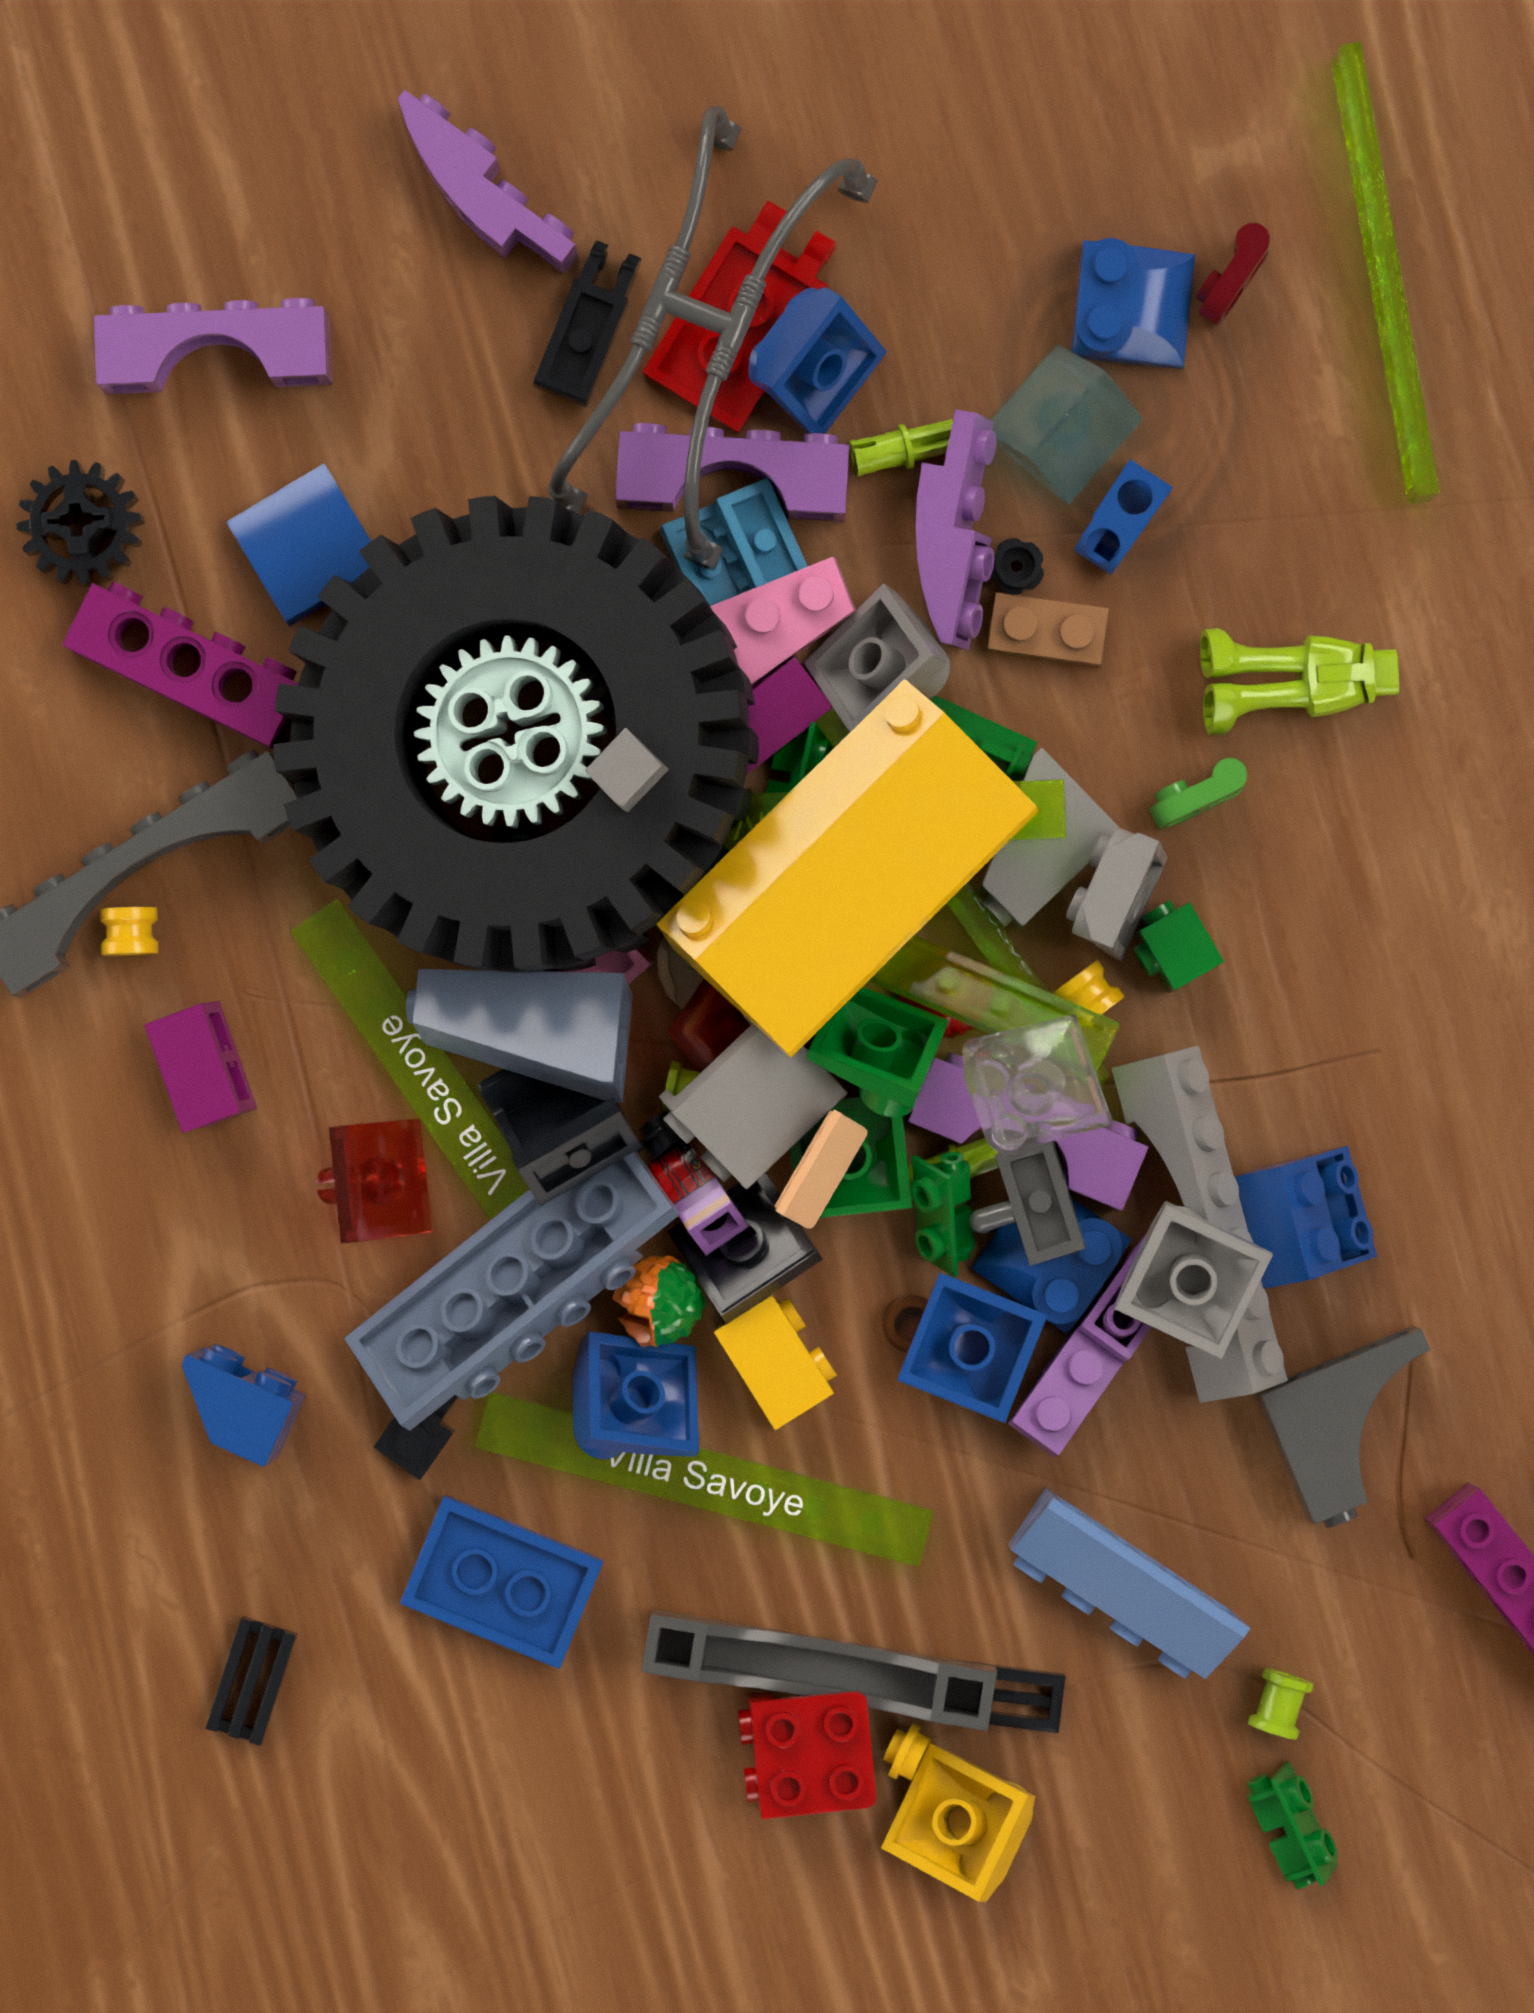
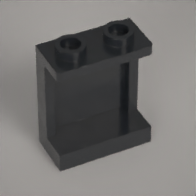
(556, 1132)

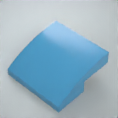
(753, 539)

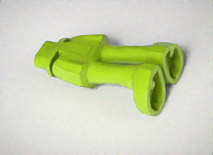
(1329, 680)

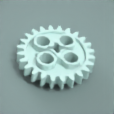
(498, 680)

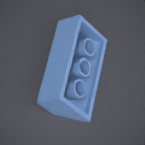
(1127, 1585)

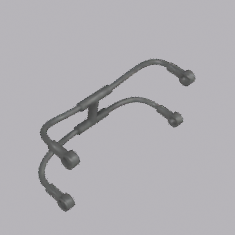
(732, 326)

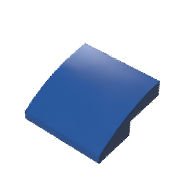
(302, 541)

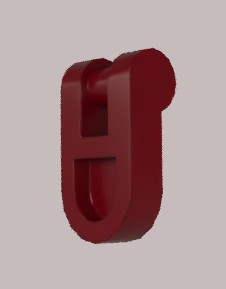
(1223, 290)

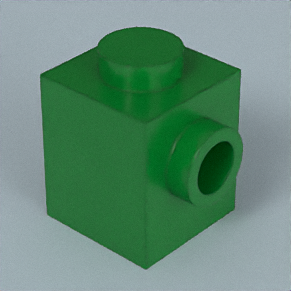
(1175, 945)

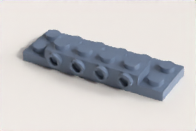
(509, 1290)

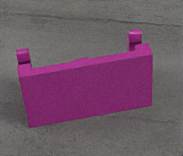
(784, 707)
(200, 1066)

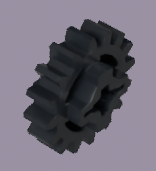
(79, 499)

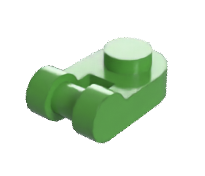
(1179, 802)

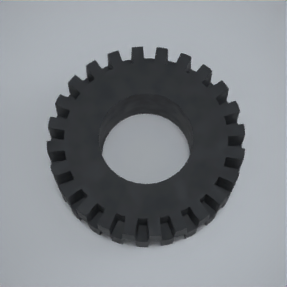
(369, 797)

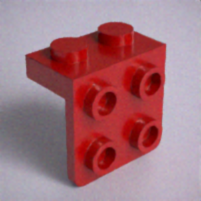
(808, 1753)

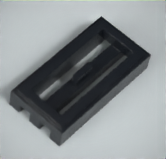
(1031, 1676)
(236, 1727)

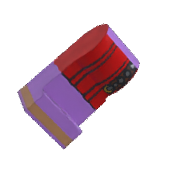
(698, 1197)

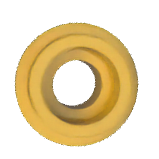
(906, 1752)

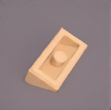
(821, 1169)

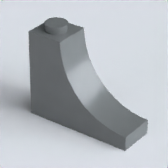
(1321, 1421)

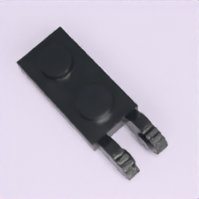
(586, 330)

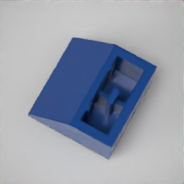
(1307, 1216)
(240, 1407)

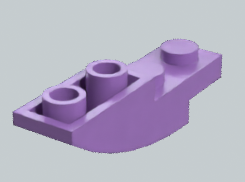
(464, 173)
(949, 553)
(1080, 1368)

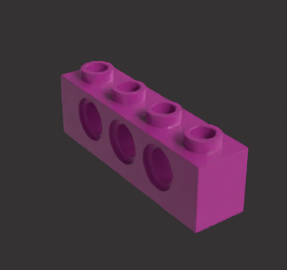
(98, 638)
(1490, 1556)

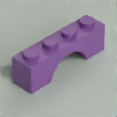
(141, 349)
(804, 475)
(1095, 1162)

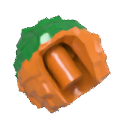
(660, 1301)

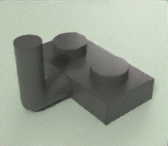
(1038, 1205)

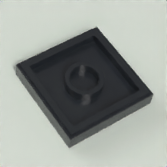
(754, 1260)

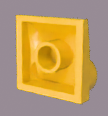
(960, 1823)

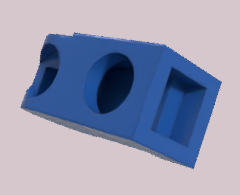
(1122, 516)

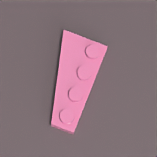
(785, 616)

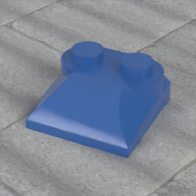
(1132, 304)
(815, 358)
(1059, 1286)
(972, 1347)
(634, 1397)

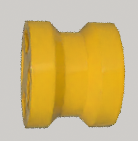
(129, 931)
(1090, 990)

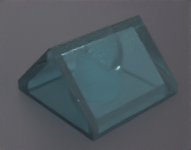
(1065, 422)

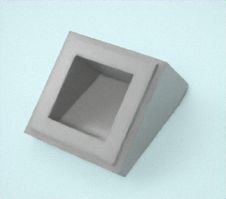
(626, 770)

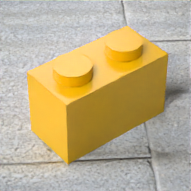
(776, 1361)

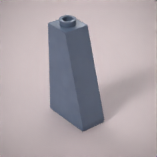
(534, 1023)

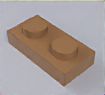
(1047, 629)

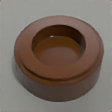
(902, 1320)

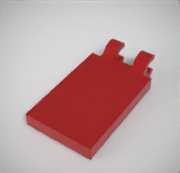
(687, 348)

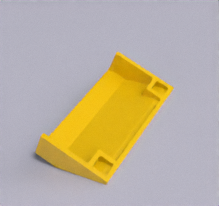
(847, 868)

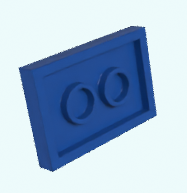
(501, 1581)

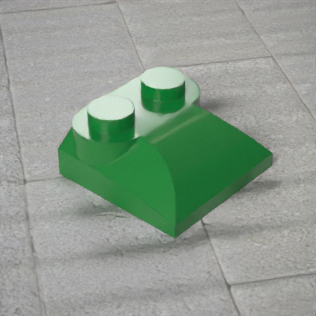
(881, 1049)
(879, 1170)

